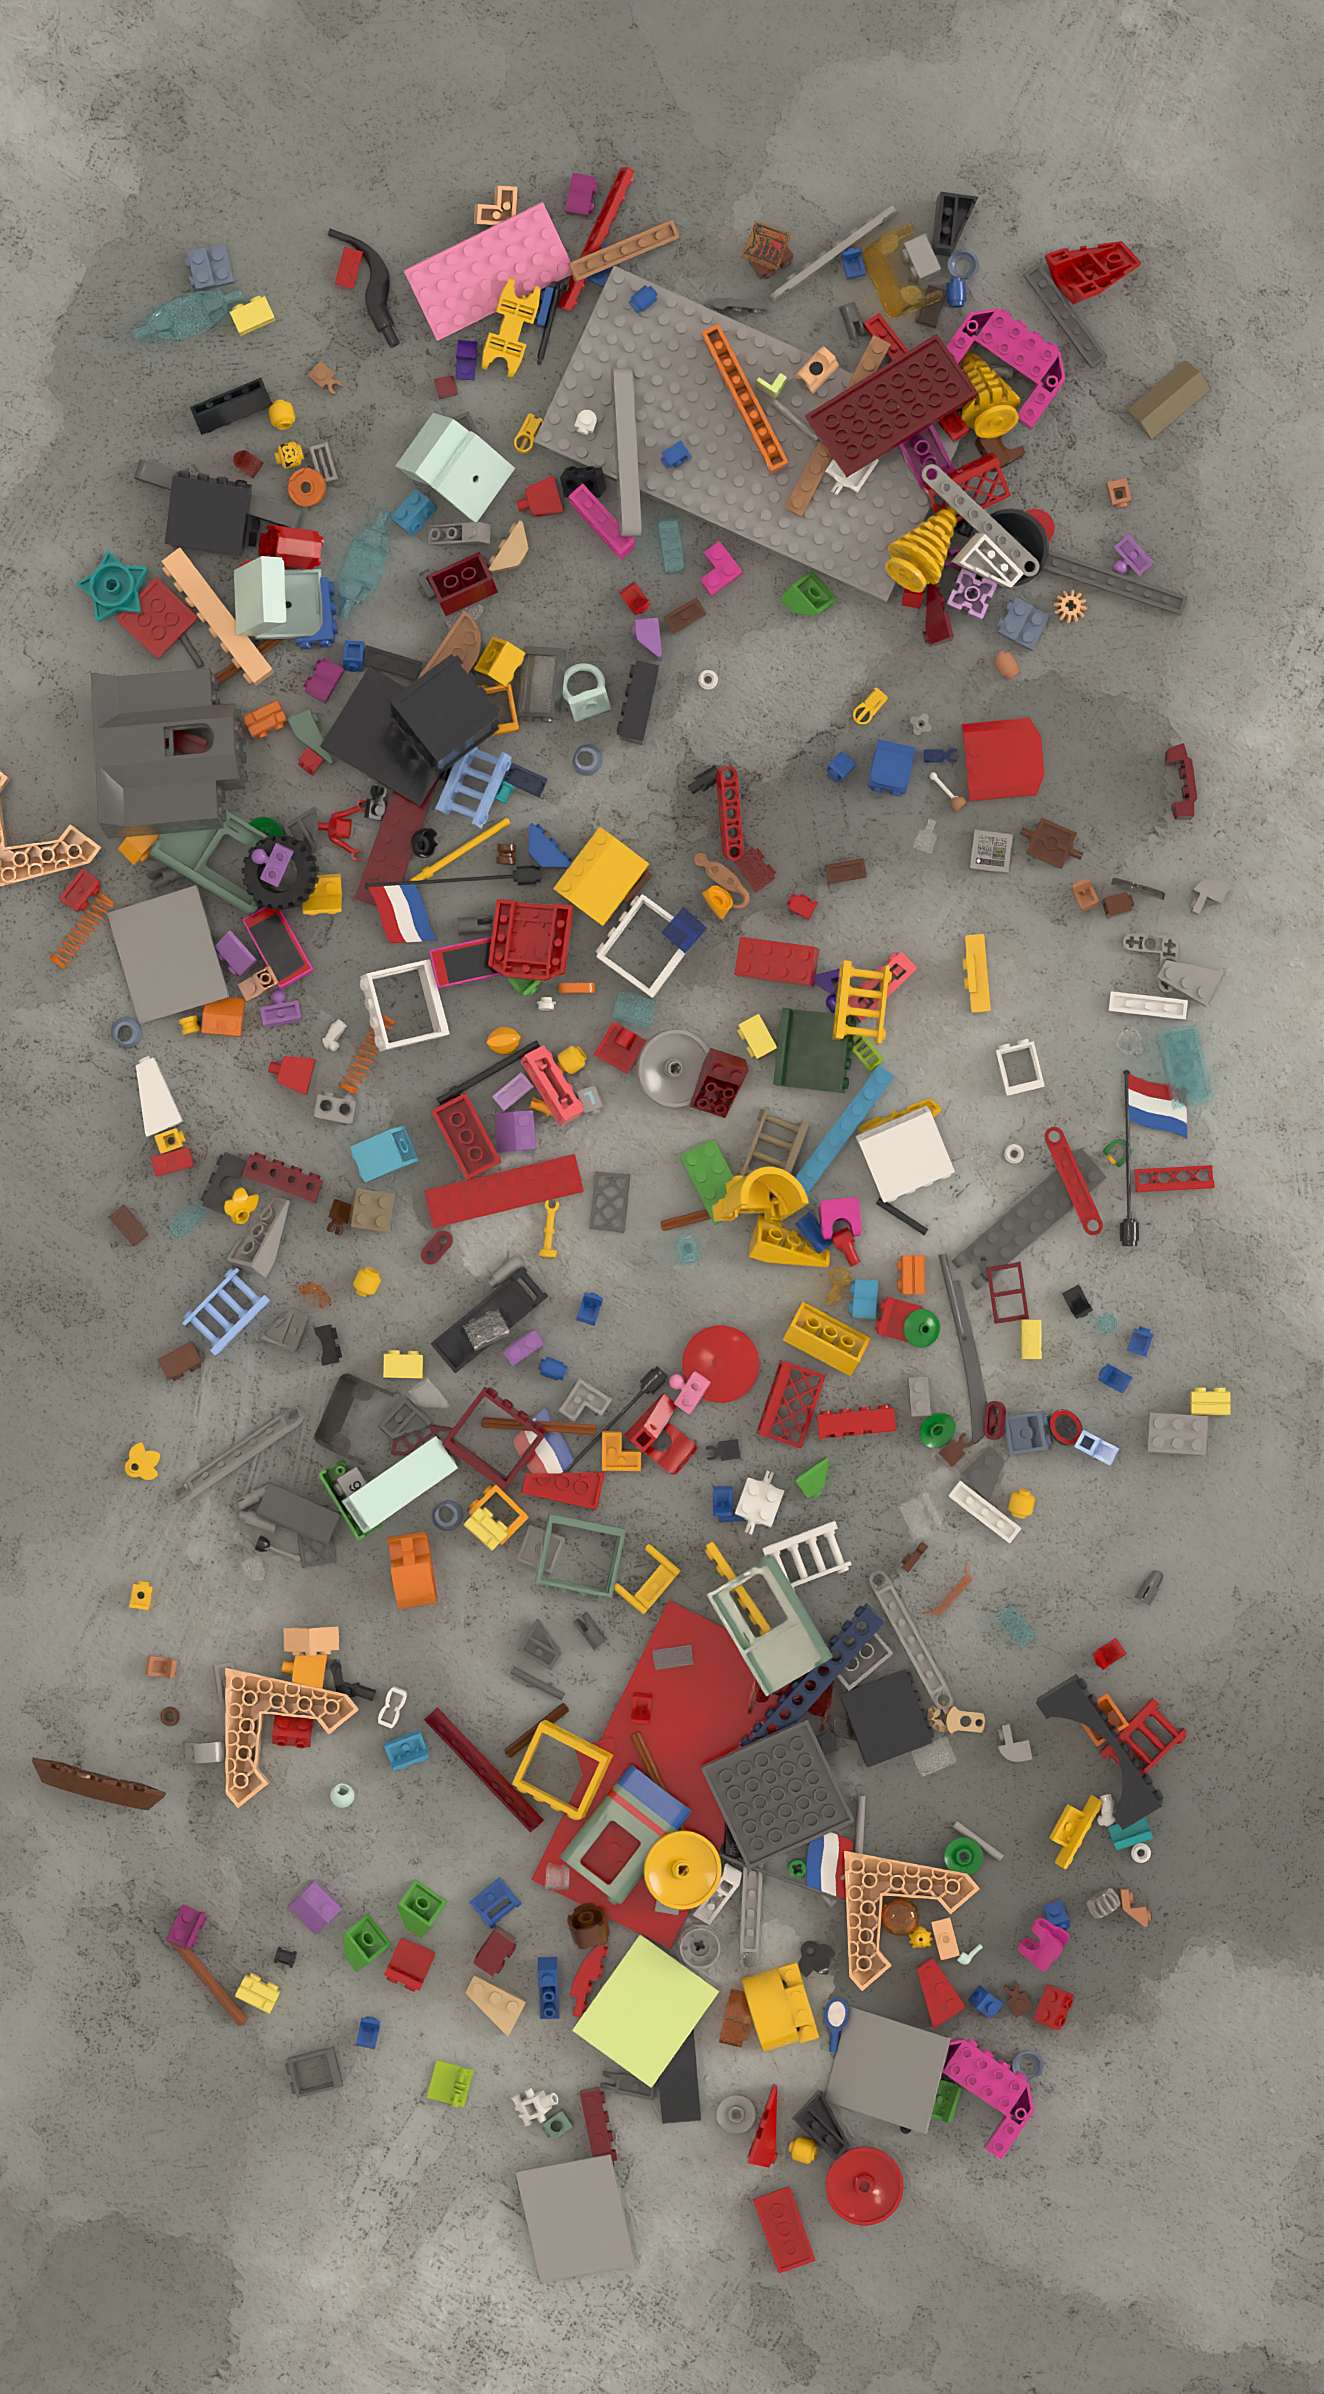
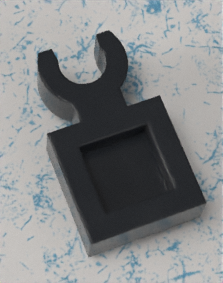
(376, 806)
(727, 1450)

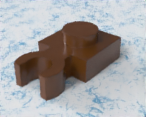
(340, 1214)
(953, 1451)
(910, 1560)
(1019, 2001)

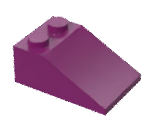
(923, 450)

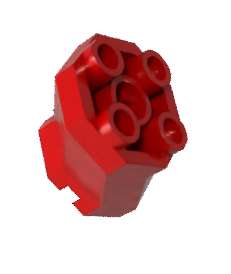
(295, 546)

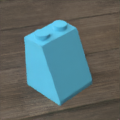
(384, 1153)

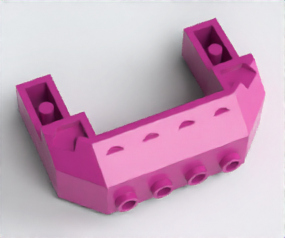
(1019, 349)
(993, 2084)

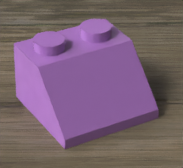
(648, 636)
(235, 953)
(515, 1131)
(315, 1907)

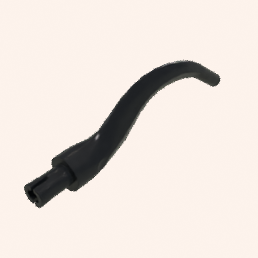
(377, 288)

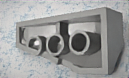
(260, 1246)

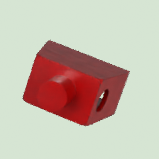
(541, 499)
(294, 1072)

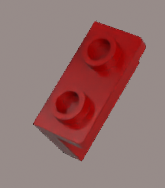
(80, 891)
(292, 1731)
(1053, 2007)

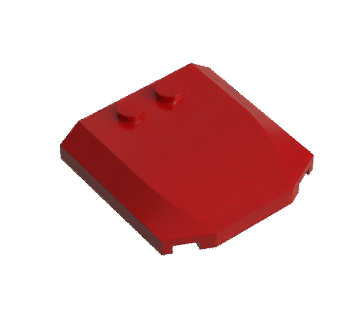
(1002, 759)
(530, 939)

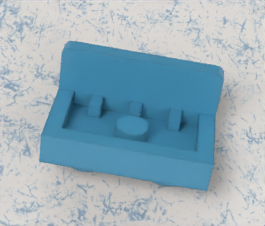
(414, 512)
(406, 1750)

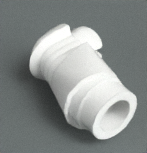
(333, 1034)
(1106, 1811)

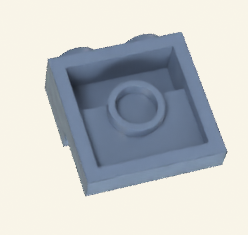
(209, 267)
(1022, 623)
(1028, 1432)

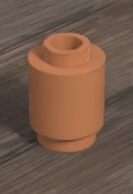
(1006, 665)

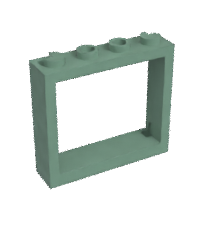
(565, 1586)

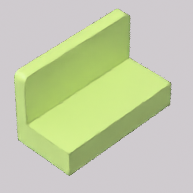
(774, 390)

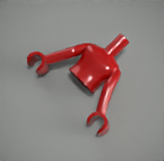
(341, 828)

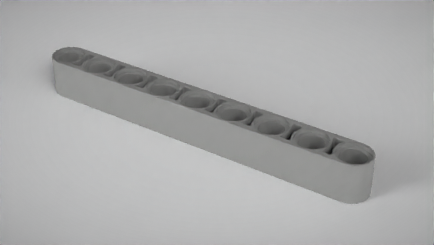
(626, 452)

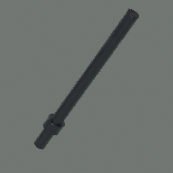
(454, 1091)

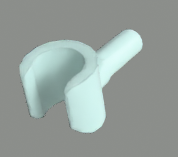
(965, 1959)

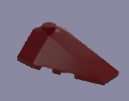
(937, 622)

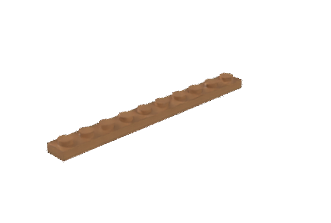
(821, 457)

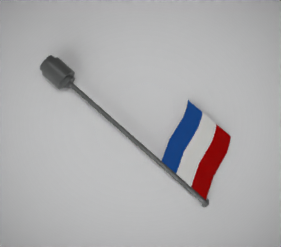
(823, 1866)

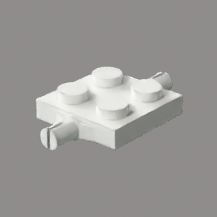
(854, 481)
(759, 1502)

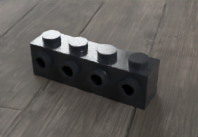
(231, 406)

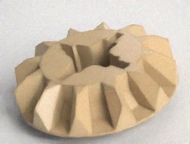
(933, 1712)

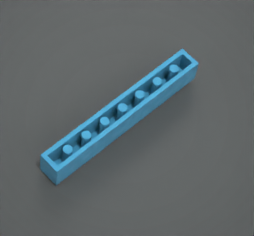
(844, 1127)

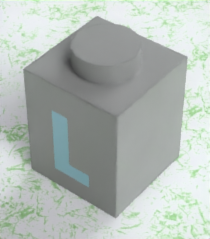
(590, 1100)

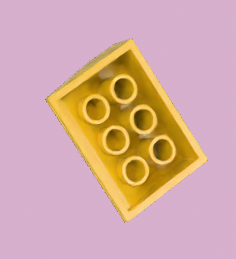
(601, 876)

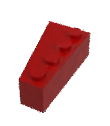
(855, 1422)

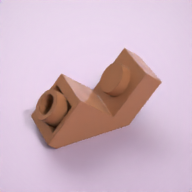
(258, 983)
(1137, 1912)

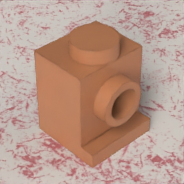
(1119, 486)

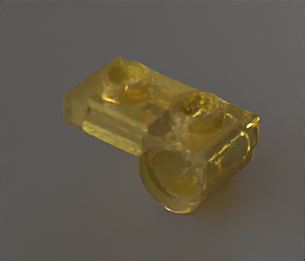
(834, 1295)

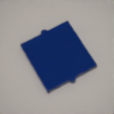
(684, 930)

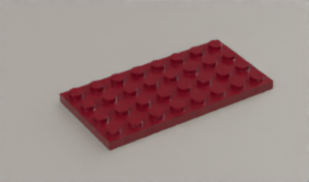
(891, 405)

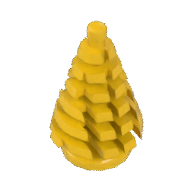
(996, 402)
(922, 552)

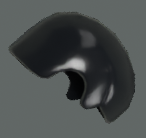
(423, 842)

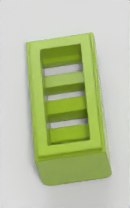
(879, 1059)

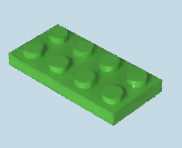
(708, 1173)

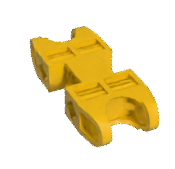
(510, 327)

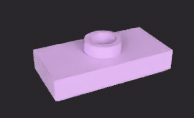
(512, 1091)

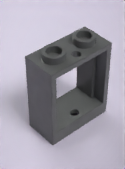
(334, 2069)

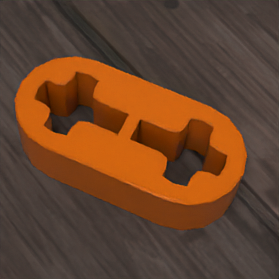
(576, 988)

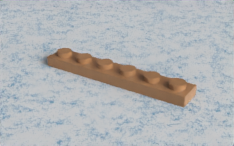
(623, 250)

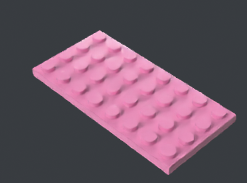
(469, 276)

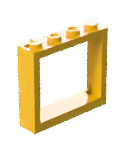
(577, 1743)

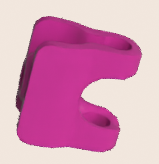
(840, 1210)
(1050, 1946)

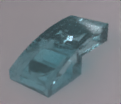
(1016, 1626)

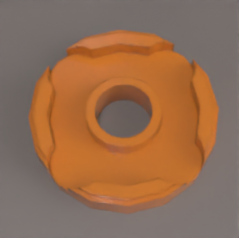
(317, 491)

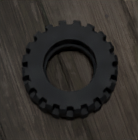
(304, 882)

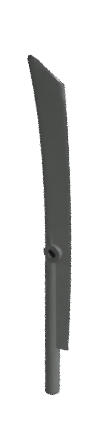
(968, 1349)

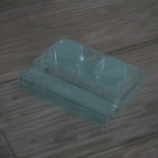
(634, 1009)

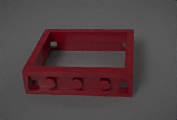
(478, 1463)

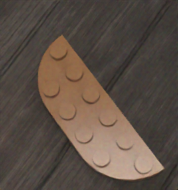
(463, 641)

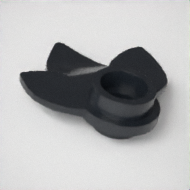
(817, 1960)

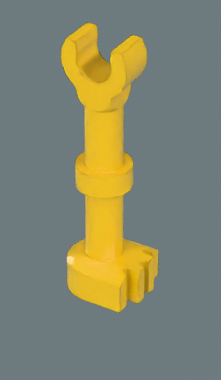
(547, 1252)

